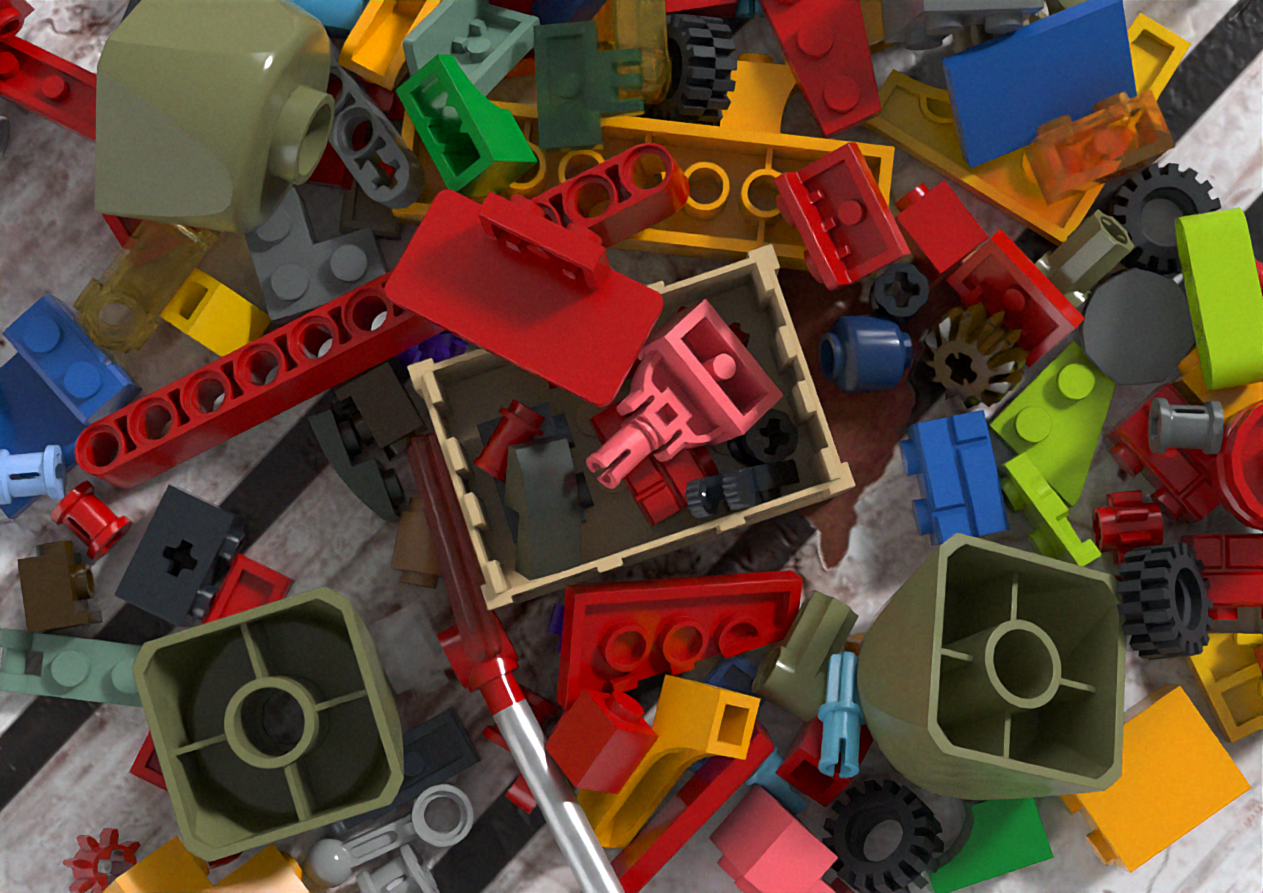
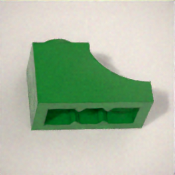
(465, 133)
(992, 842)

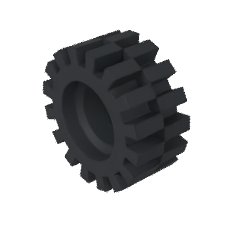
(699, 70)
(1152, 184)
(1165, 601)
(864, 814)

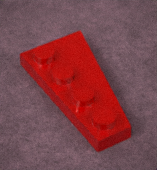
(828, 58)
(661, 625)

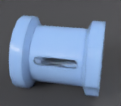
(51, 478)

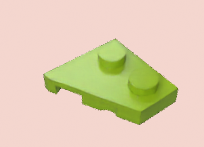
(1059, 420)
(1052, 534)

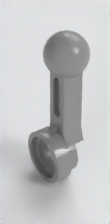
(332, 861)

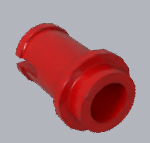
(516, 426)

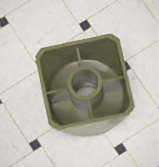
(210, 111)
(998, 675)
(206, 722)

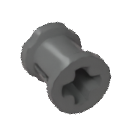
(1185, 426)

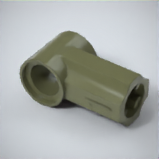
(1085, 256)
(797, 670)

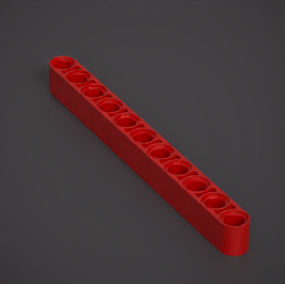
(354, 345)

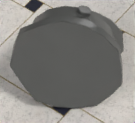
(1136, 327)

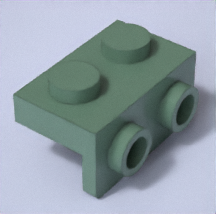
(479, 36)

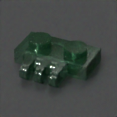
(580, 86)

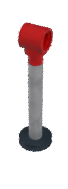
(537, 766)

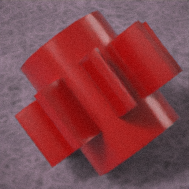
(1126, 524)
(86, 860)

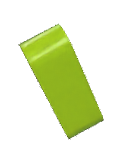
(1222, 296)

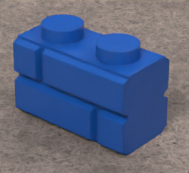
(70, 362)
(954, 477)

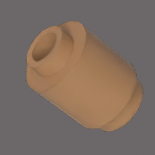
(414, 548)

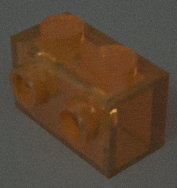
(1098, 147)

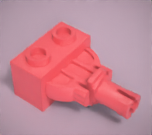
(693, 392)
(772, 849)

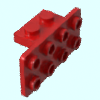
(526, 292)

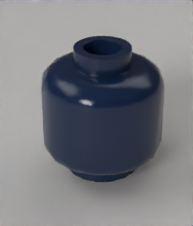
(864, 353)

